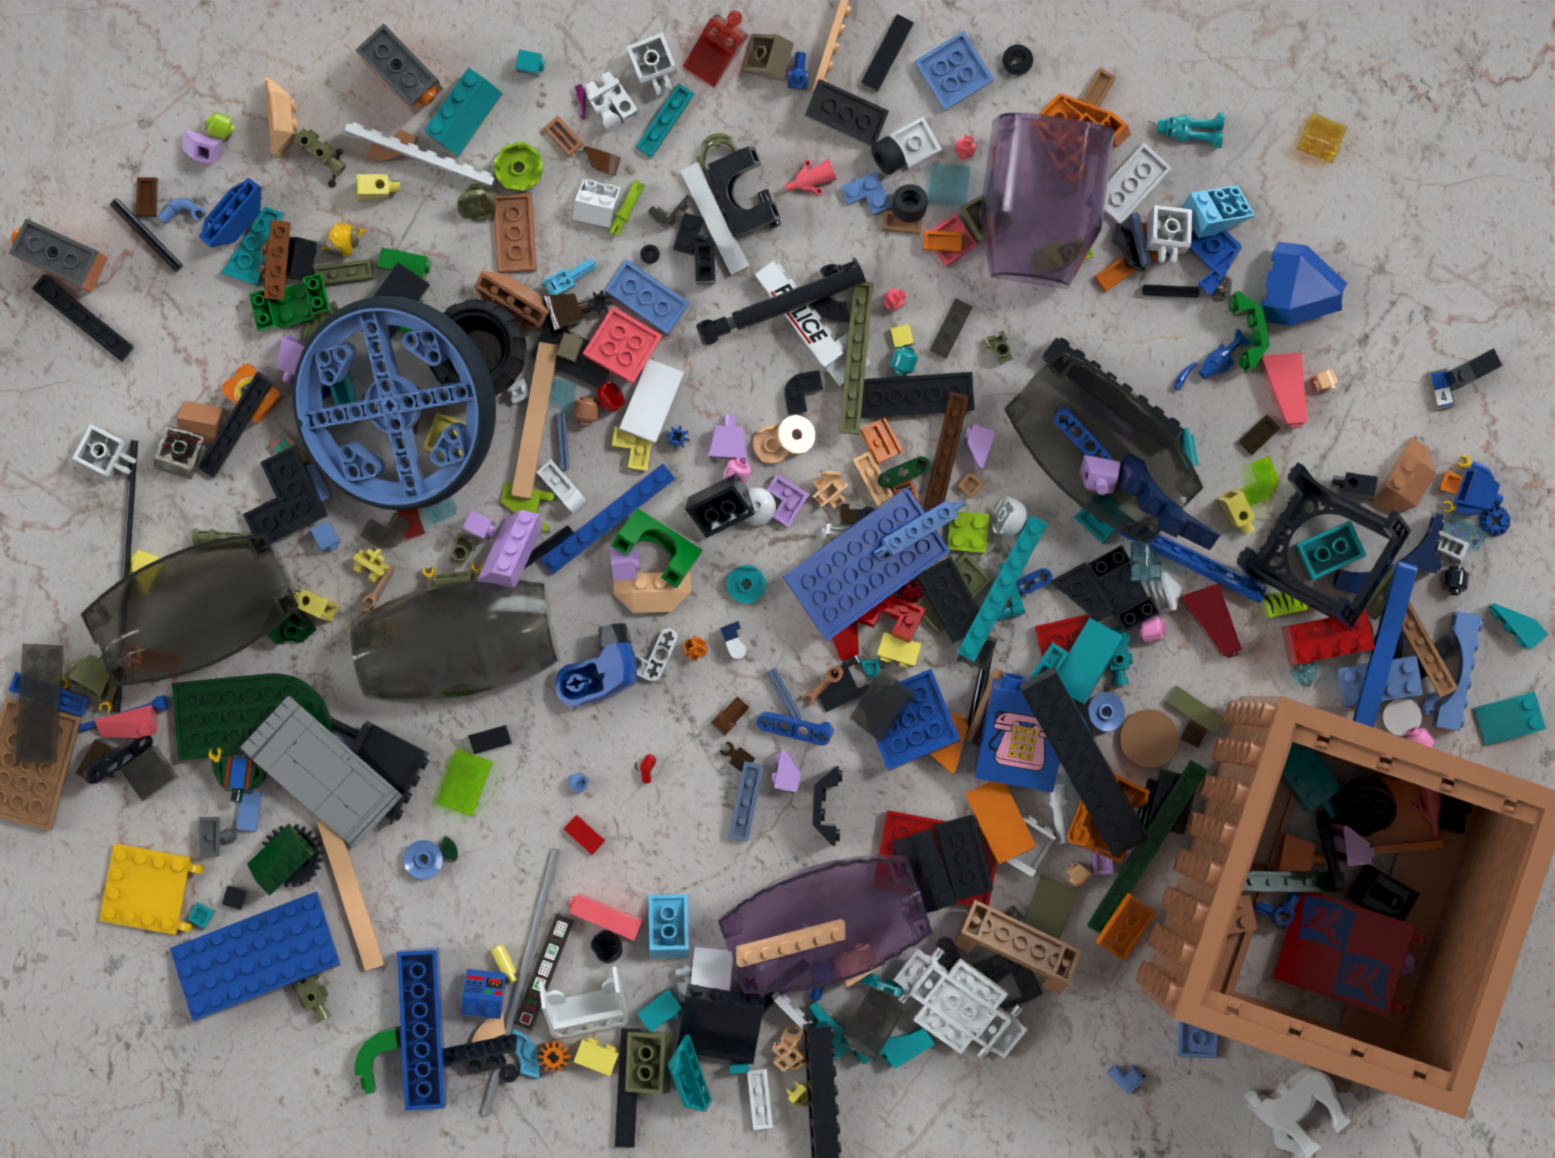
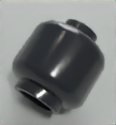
(1455, 580)

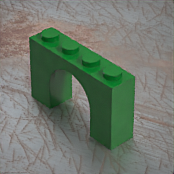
(416, 263)
(645, 528)

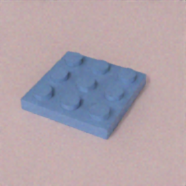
(954, 70)

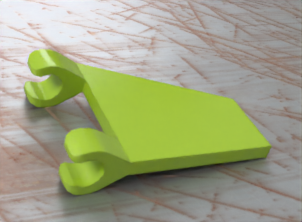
(518, 503)

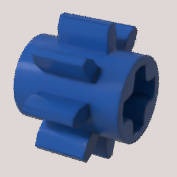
(679, 432)

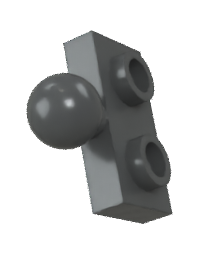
(210, 836)

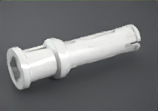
(1058, 804)

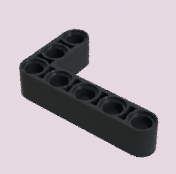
(987, 962)

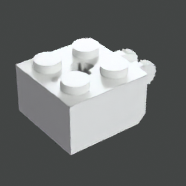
(650, 72)
(1169, 231)
(114, 452)

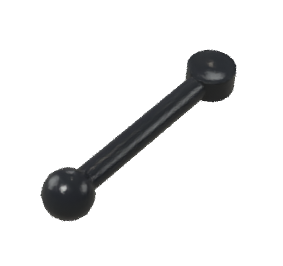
(332, 183)

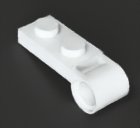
(562, 486)

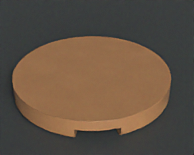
(1149, 738)

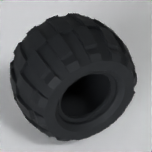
(493, 318)

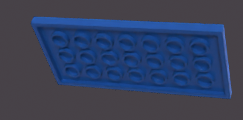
(848, 578)
(255, 956)

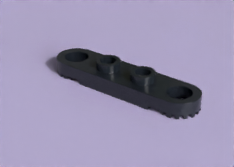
(116, 759)

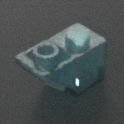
(1144, 563)

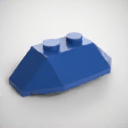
(232, 214)

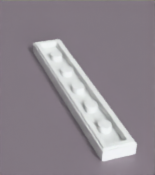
(714, 218)

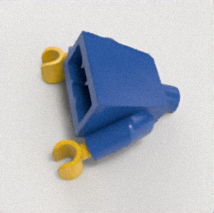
(1476, 491)

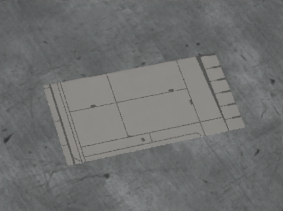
(321, 771)

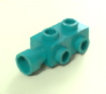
(1119, 668)

